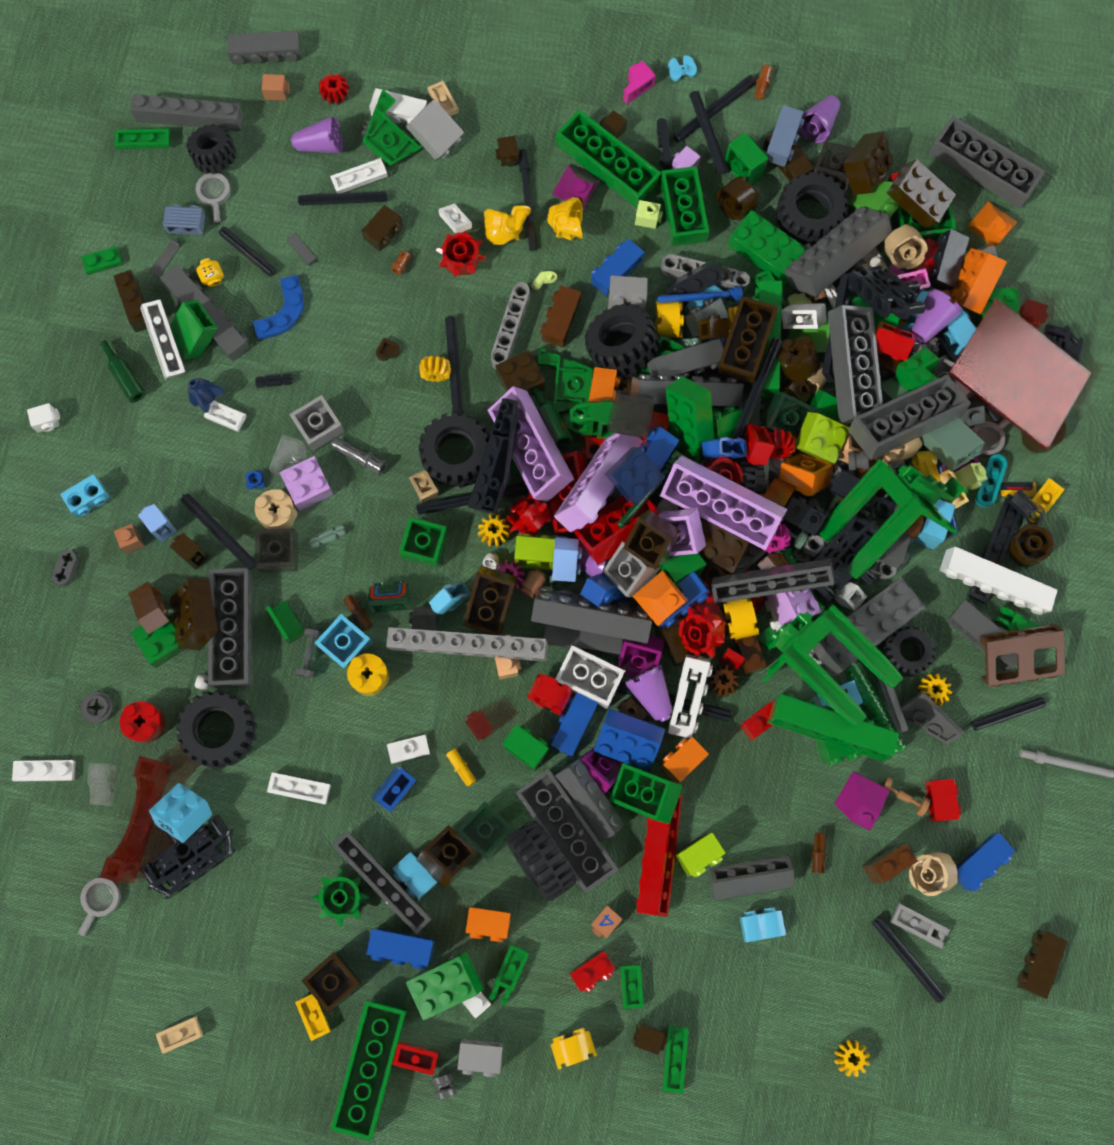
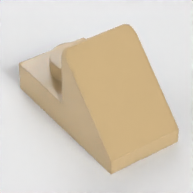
(424, 486)

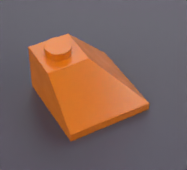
(991, 224)
(660, 598)

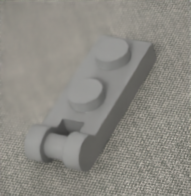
(919, 925)

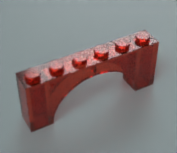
(126, 859)

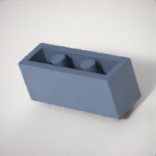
(785, 135)

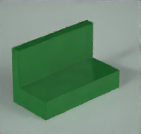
(286, 621)

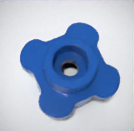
(250, 476)

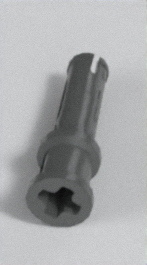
(366, 459)

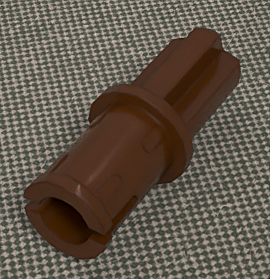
(358, 612)
(819, 853)

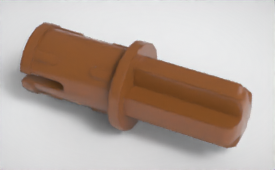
(763, 82)

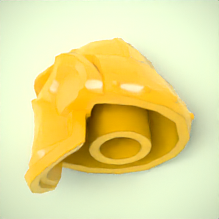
(567, 218)
(505, 227)

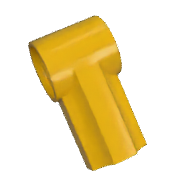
(926, 463)

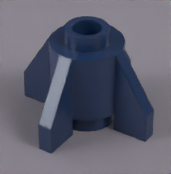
(203, 393)

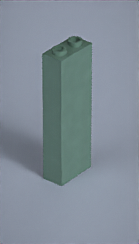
(951, 443)

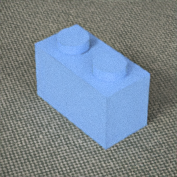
(157, 522)
(565, 559)

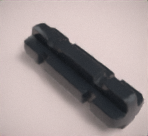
(273, 380)

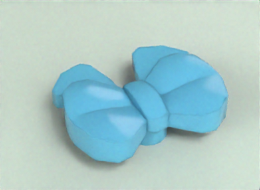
(677, 71)

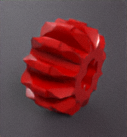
(333, 88)
(784, 444)

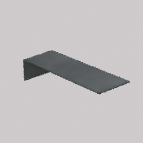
(302, 249)
(165, 258)

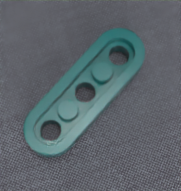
(996, 476)

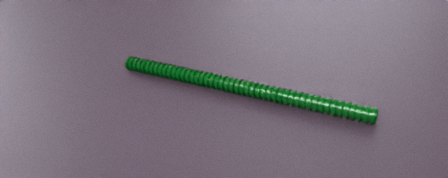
(855, 673)

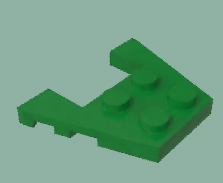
(385, 137)
(572, 381)

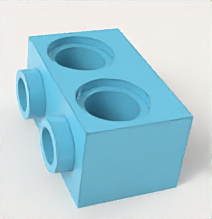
(83, 491)

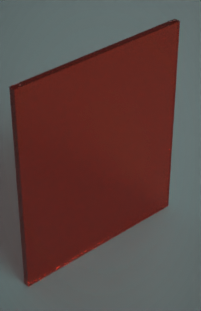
(1020, 373)

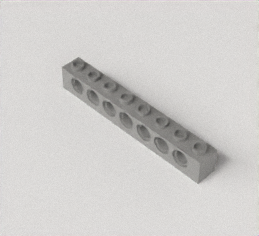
(467, 644)

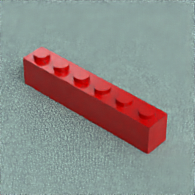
(658, 865)

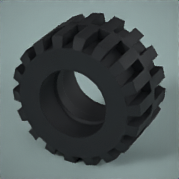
(211, 149)
(752, 475)
(919, 640)

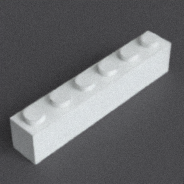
(998, 580)

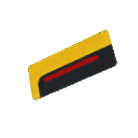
(1028, 488)

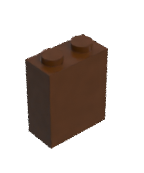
(889, 863)

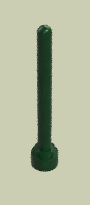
(635, 507)

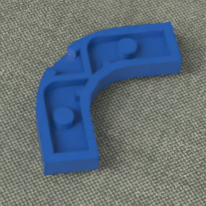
(288, 315)

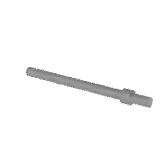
(1041, 757)

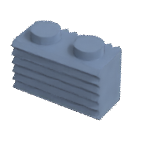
(184, 219)

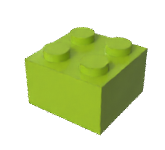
(821, 437)
(534, 552)
(700, 854)

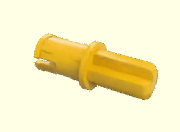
(461, 767)

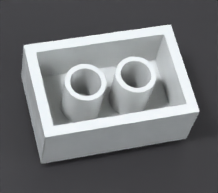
(590, 676)

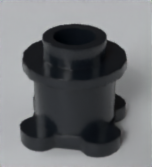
(889, 506)

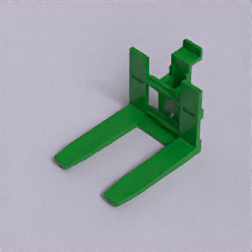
(911, 492)
(803, 634)

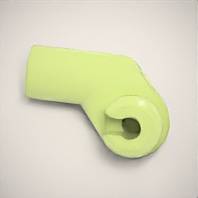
(544, 278)

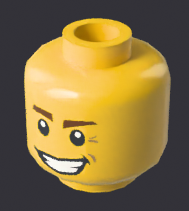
(210, 272)

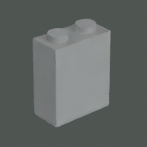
(435, 130)

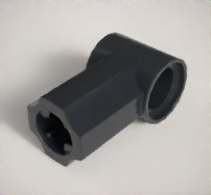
(1025, 506)

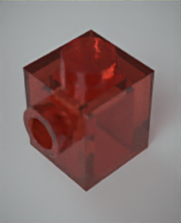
(1033, 312)
(479, 725)

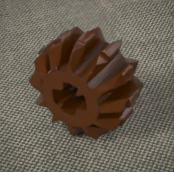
(716, 683)

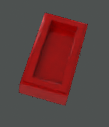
(732, 658)

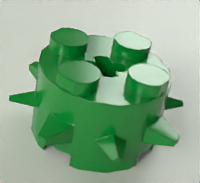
(334, 907)

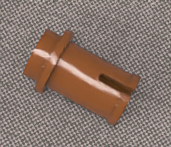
(399, 265)

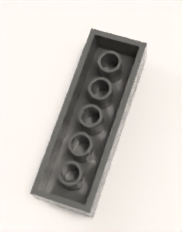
(986, 162)
(838, 251)
(854, 361)
(908, 417)
(579, 613)
(875, 621)
(232, 646)
(568, 829)

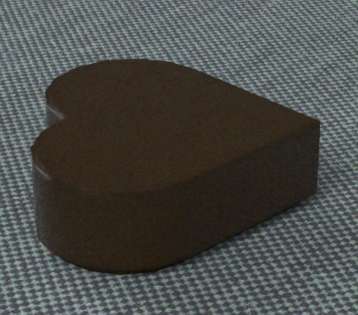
(387, 349)

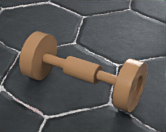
(922, 806)

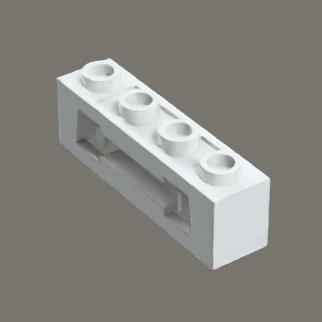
(681, 727)

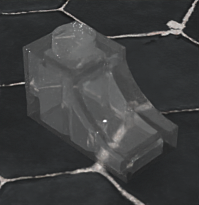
(287, 453)
(101, 783)

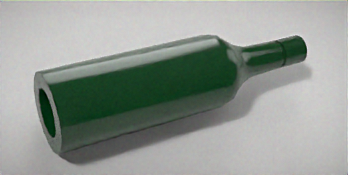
(123, 375)
(552, 421)

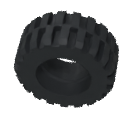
(814, 188)
(614, 324)
(442, 430)
(193, 718)
(541, 860)

